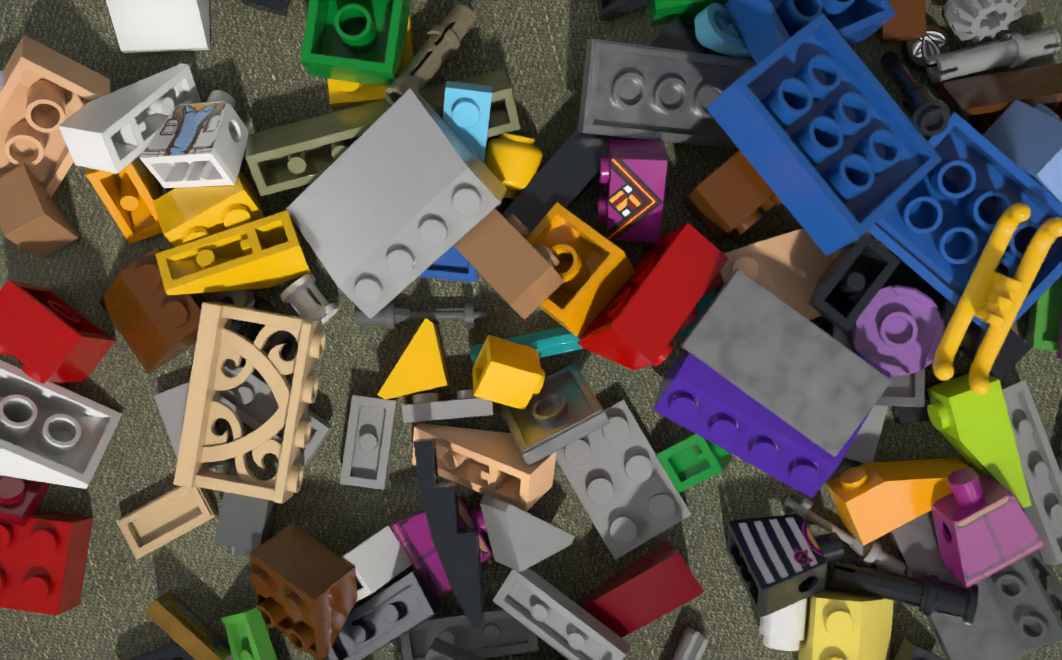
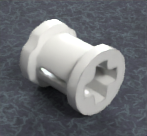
(308, 299)

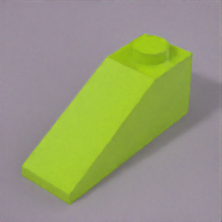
(980, 431)

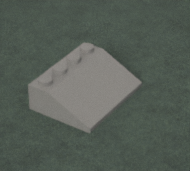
(394, 203)

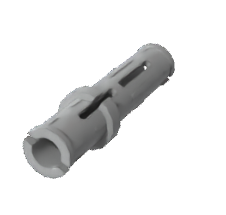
(1009, 51)

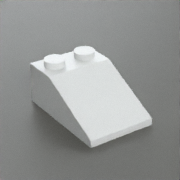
(50, 430)

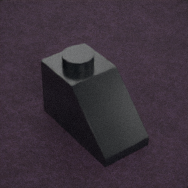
(852, 281)

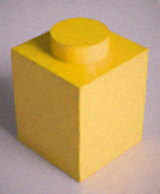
(507, 373)

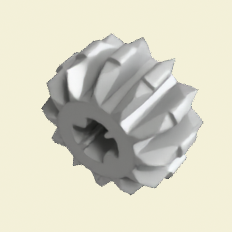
(981, 17)

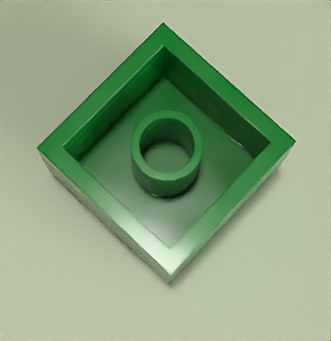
(355, 40)

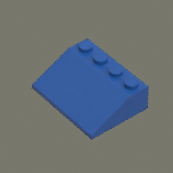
(824, 135)
(954, 208)

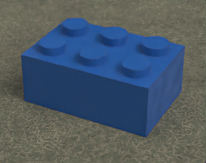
(771, 23)

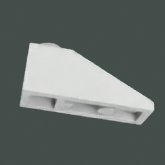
(121, 124)

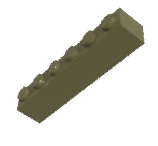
(305, 149)

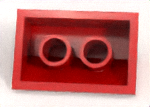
(656, 300)

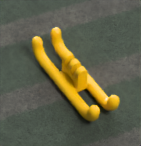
(994, 296)

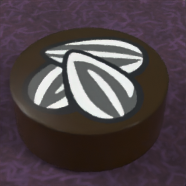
(918, 50)

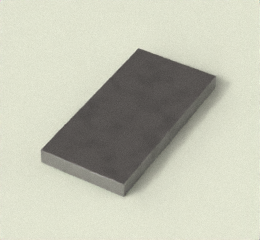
(655, 93)
(785, 362)
(990, 634)

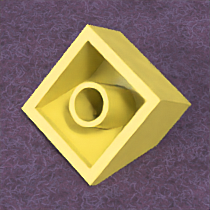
(847, 627)

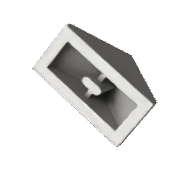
(519, 537)

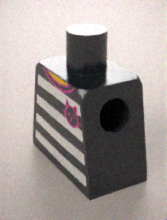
(780, 559)

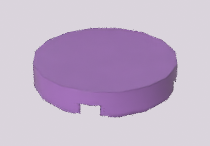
(891, 340)

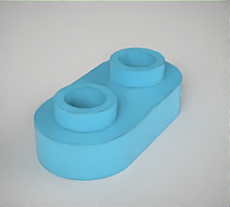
(718, 32)

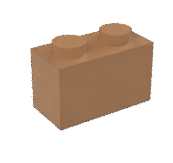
(510, 263)

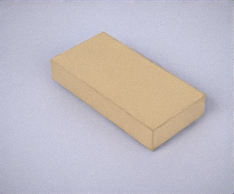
(166, 519)

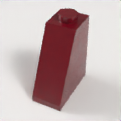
(643, 591)

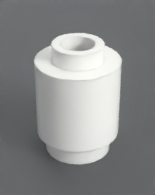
(785, 627)

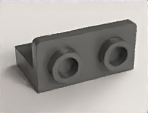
(1030, 600)

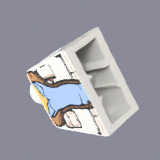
(198, 144)

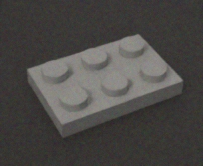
(622, 482)

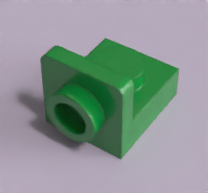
(692, 461)

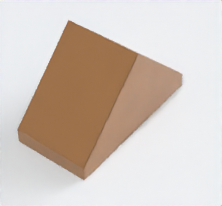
(31, 215)

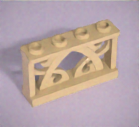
(199, 440)

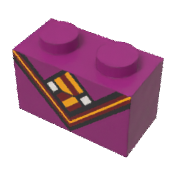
(634, 190)

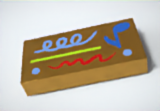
(187, 629)

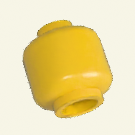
(513, 161)

